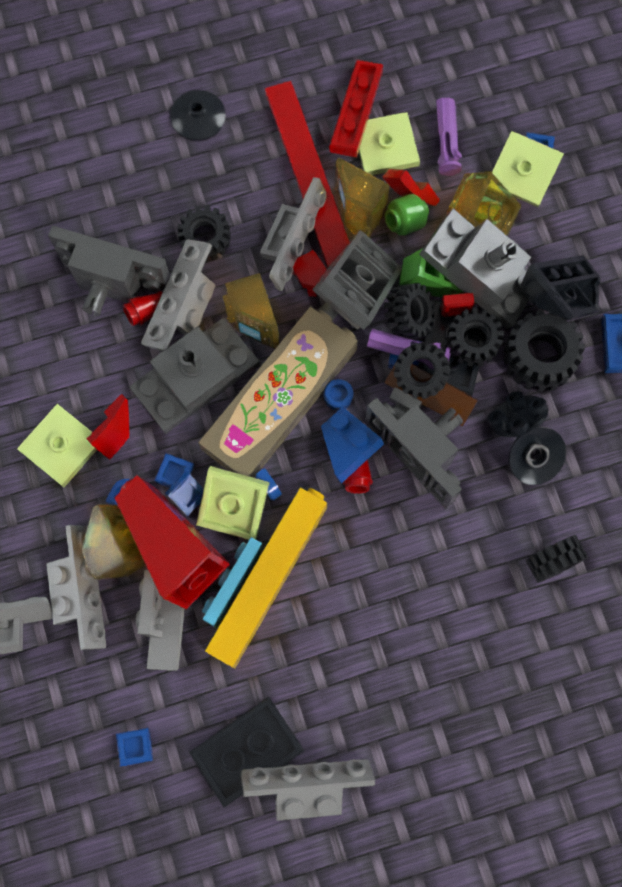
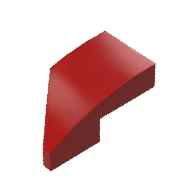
(404, 184)
(308, 271)
(114, 431)

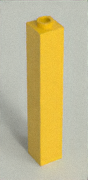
(267, 577)

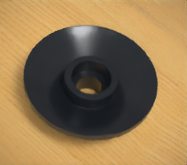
(201, 124)
(546, 461)

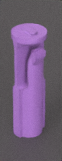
(448, 138)
(396, 344)

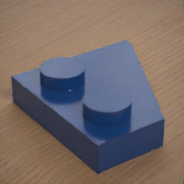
(348, 443)

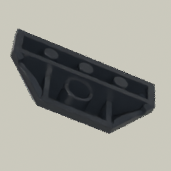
(563, 287)

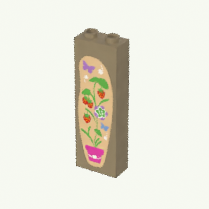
(279, 394)

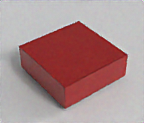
(456, 304)

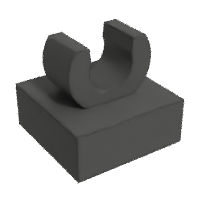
(403, 402)

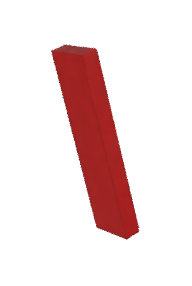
(356, 108)

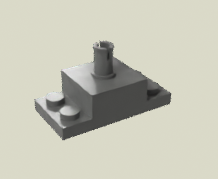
(480, 263)
(107, 268)
(357, 281)
(193, 373)
(420, 446)

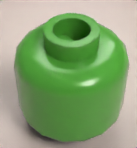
(406, 214)

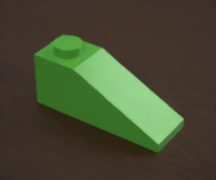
(418, 270)

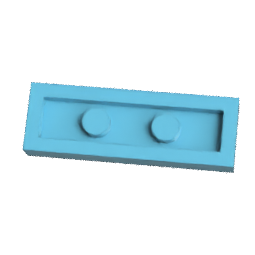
(231, 582)

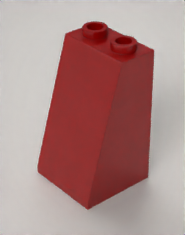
(171, 547)

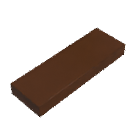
(446, 398)

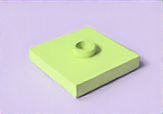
(388, 145)
(526, 168)
(59, 445)
(232, 503)

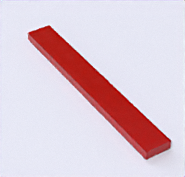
(305, 166)

